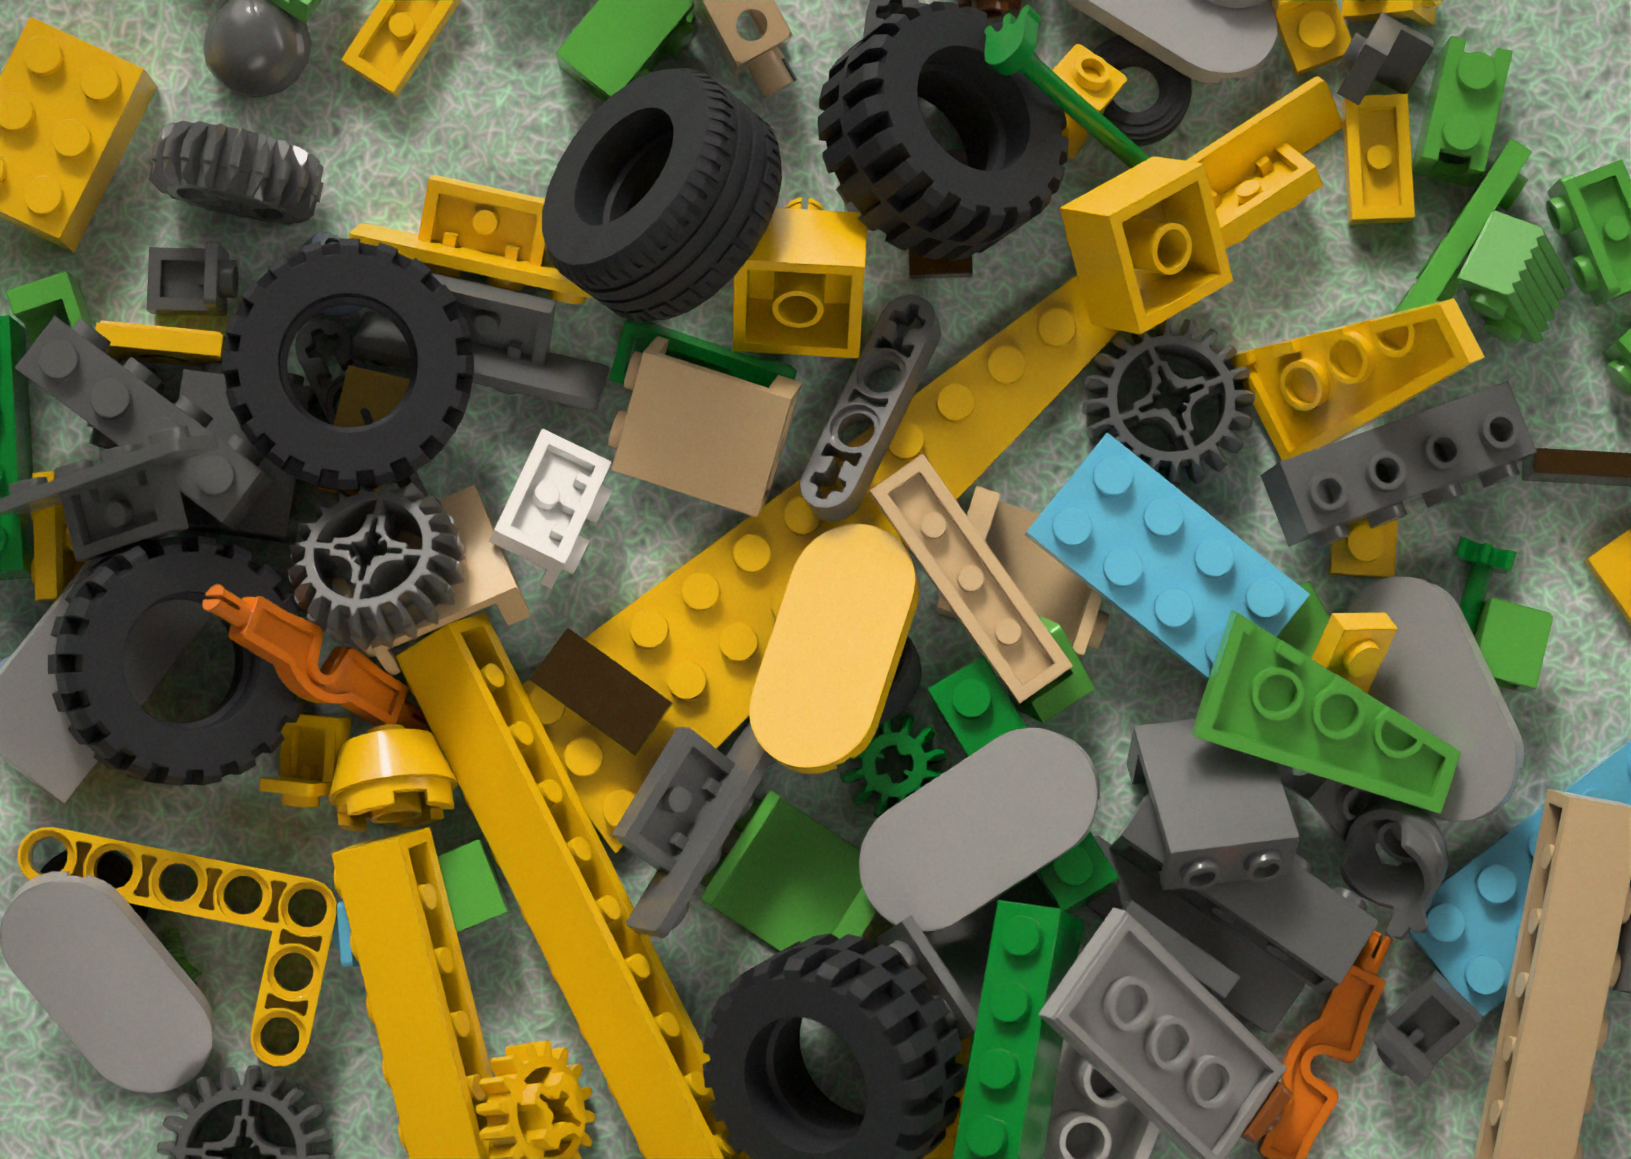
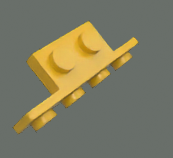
(1260, 163)
(482, 234)

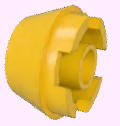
(391, 779)

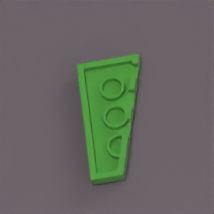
(1496, 188)
(1303, 716)

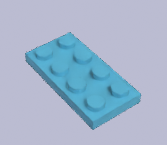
(1160, 556)

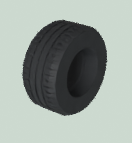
(662, 195)

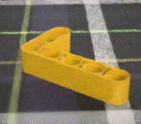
(210, 903)

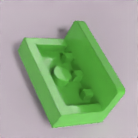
(1597, 223)

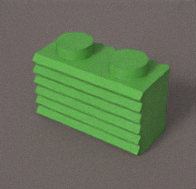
(1514, 279)

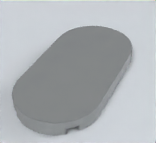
(1192, 34)
(1446, 687)
(980, 828)
(107, 981)

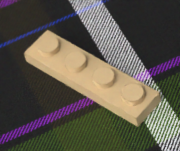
(970, 579)

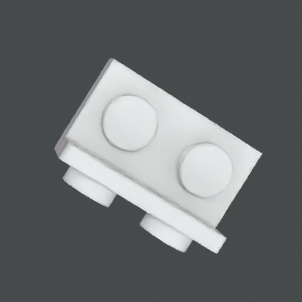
(550, 504)

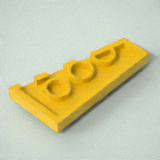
(1350, 375)

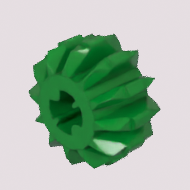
(905, 747)

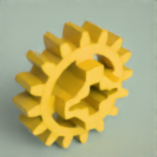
(535, 1104)

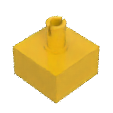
(1146, 244)
(803, 285)

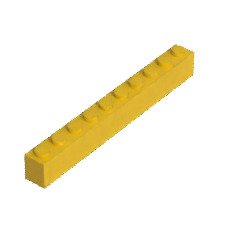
(566, 889)

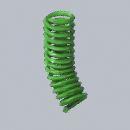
(180, 957)

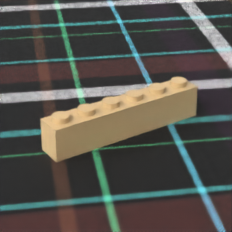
(1559, 981)

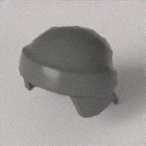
(256, 47)
(1408, 837)

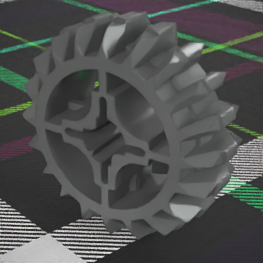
(236, 172)
(1157, 372)
(391, 581)
(249, 1121)

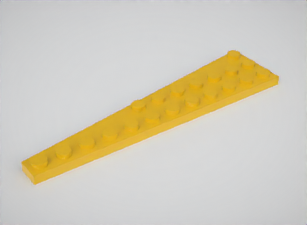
(711, 620)

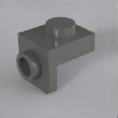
(1389, 55)
(191, 280)
(1424, 1028)

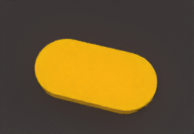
(834, 648)

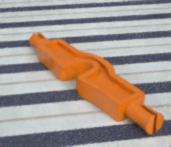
(294, 651)
(1339, 1035)

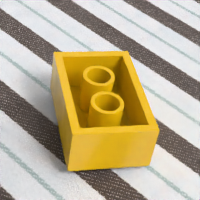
(63, 130)

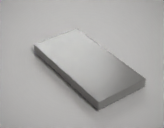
(32, 729)
(1162, 1039)

